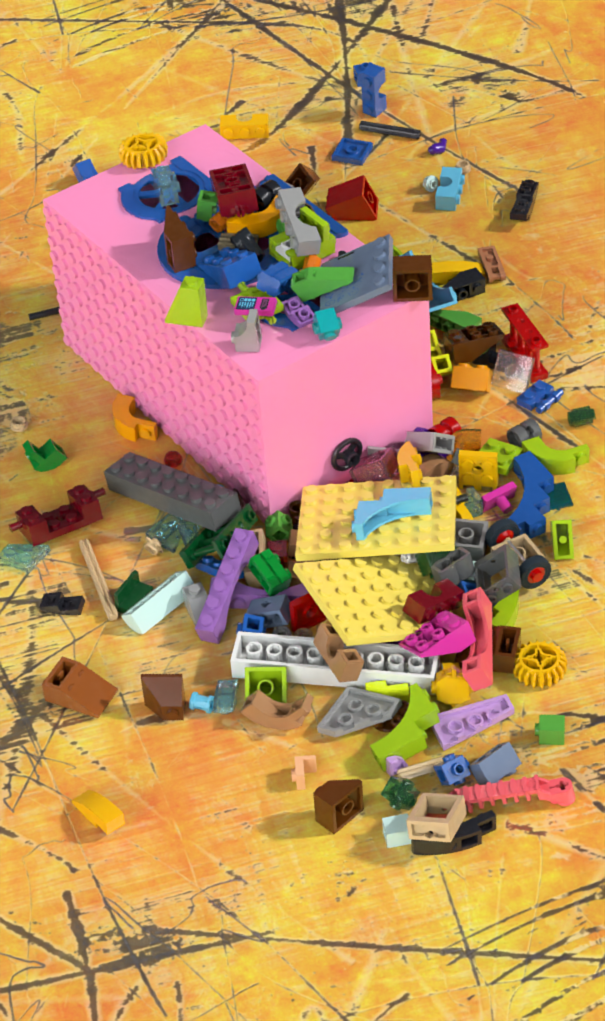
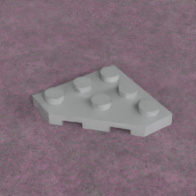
(358, 710)

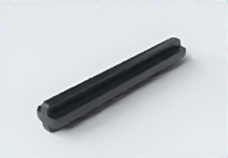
(390, 130)

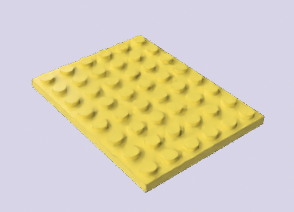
(329, 514)
(366, 596)

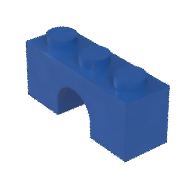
(371, 81)

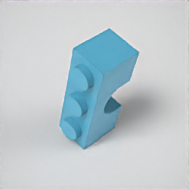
(450, 188)

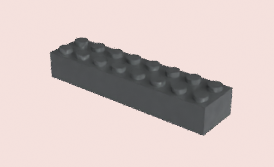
(173, 491)

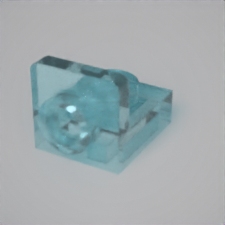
(474, 502)

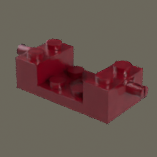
(234, 190)
(81, 511)

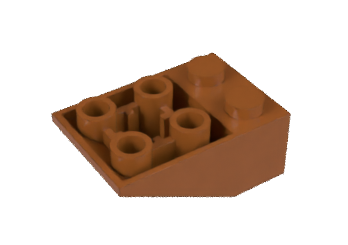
(78, 688)

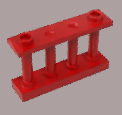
(525, 339)

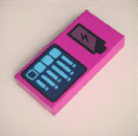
(265, 305)

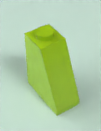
(189, 303)

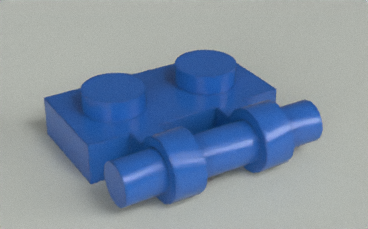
(536, 396)

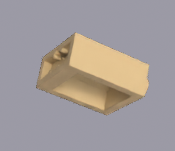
(442, 828)

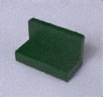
(130, 592)

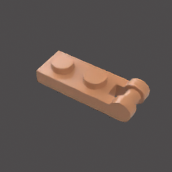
(491, 263)

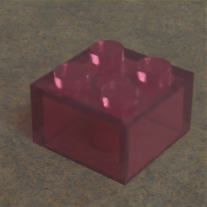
(376, 466)

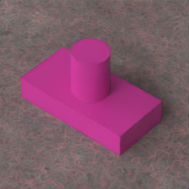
(500, 497)

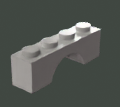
(303, 237)

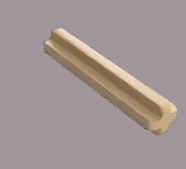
(419, 769)

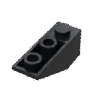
(467, 284)

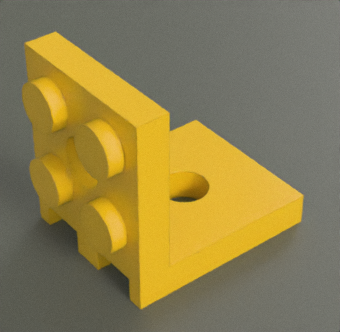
(469, 472)

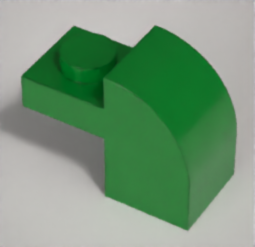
(46, 457)

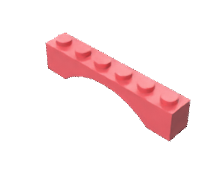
(479, 665)

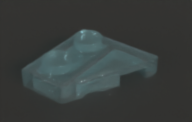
(166, 532)

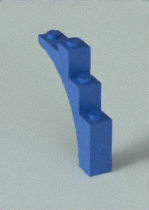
(535, 502)

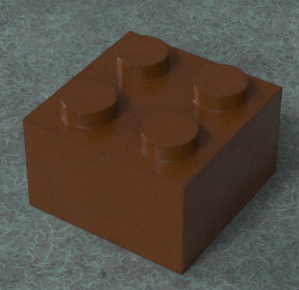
(412, 278)

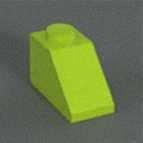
(562, 539)

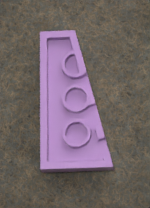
(471, 719)

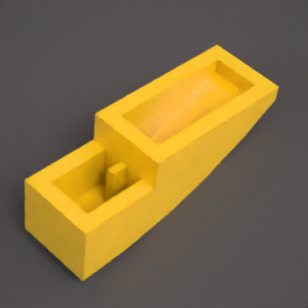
(99, 811)

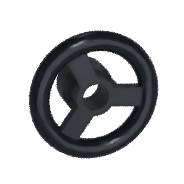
(349, 455)

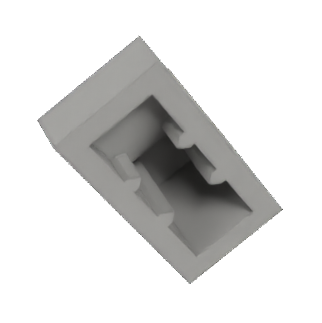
(248, 334)

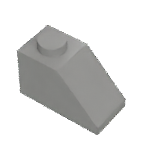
(194, 600)

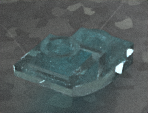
(225, 696)

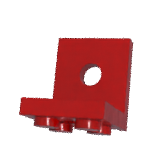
(299, 615)

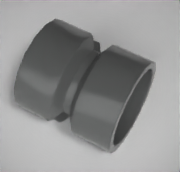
(524, 431)

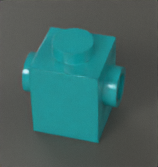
(326, 324)

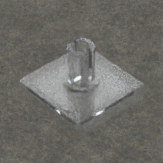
(512, 371)

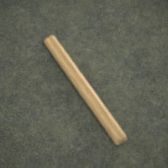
(98, 580)

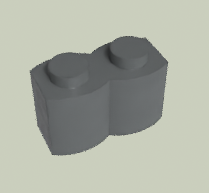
(455, 566)

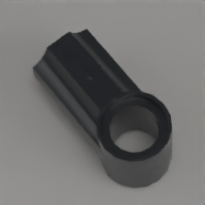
(245, 241)

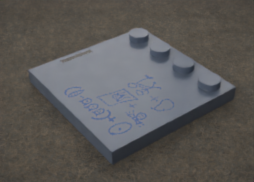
(371, 274)

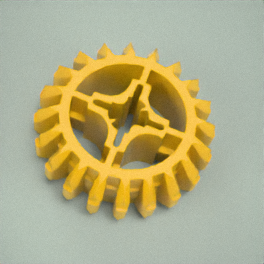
(143, 150)
(540, 664)

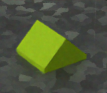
(269, 680)

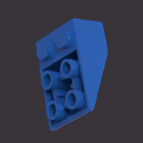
(231, 267)

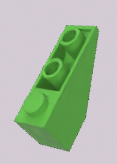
(320, 280)
(449, 319)

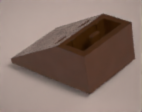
(178, 242)
(471, 342)
(504, 648)

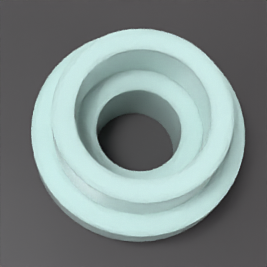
(430, 183)

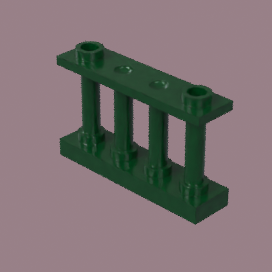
(209, 541)

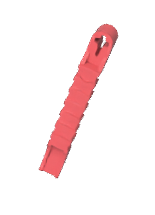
(554, 790)

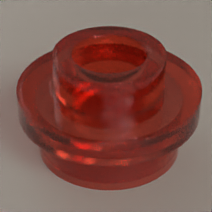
(173, 459)

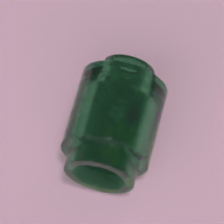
(581, 416)

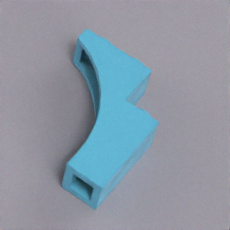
(393, 505)

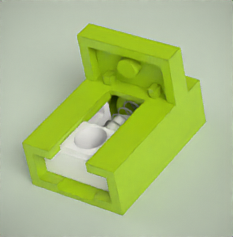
(280, 244)

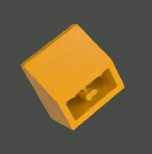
(471, 379)

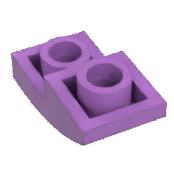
(297, 312)

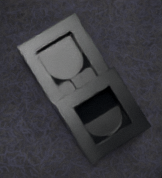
(61, 605)

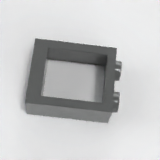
(485, 568)

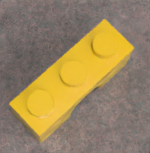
(254, 128)

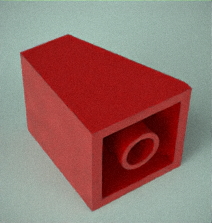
(352, 201)

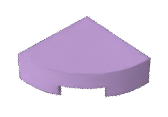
(394, 763)

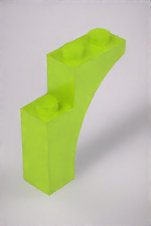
(410, 734)

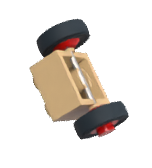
(532, 563)

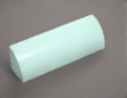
(157, 603)

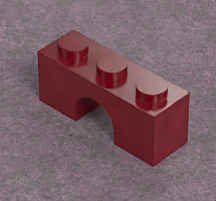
(425, 607)

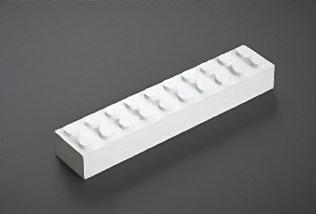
(307, 665)

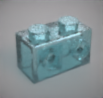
(165, 185)

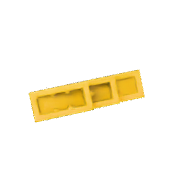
(449, 269)

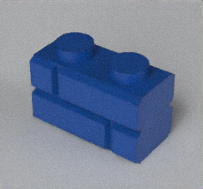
(275, 278)

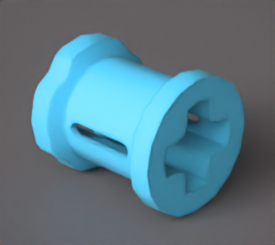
(201, 702)

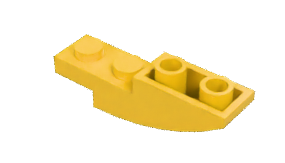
(408, 465)

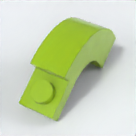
(557, 461)

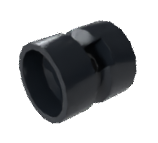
(266, 194)

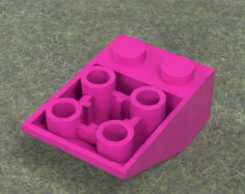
(440, 636)

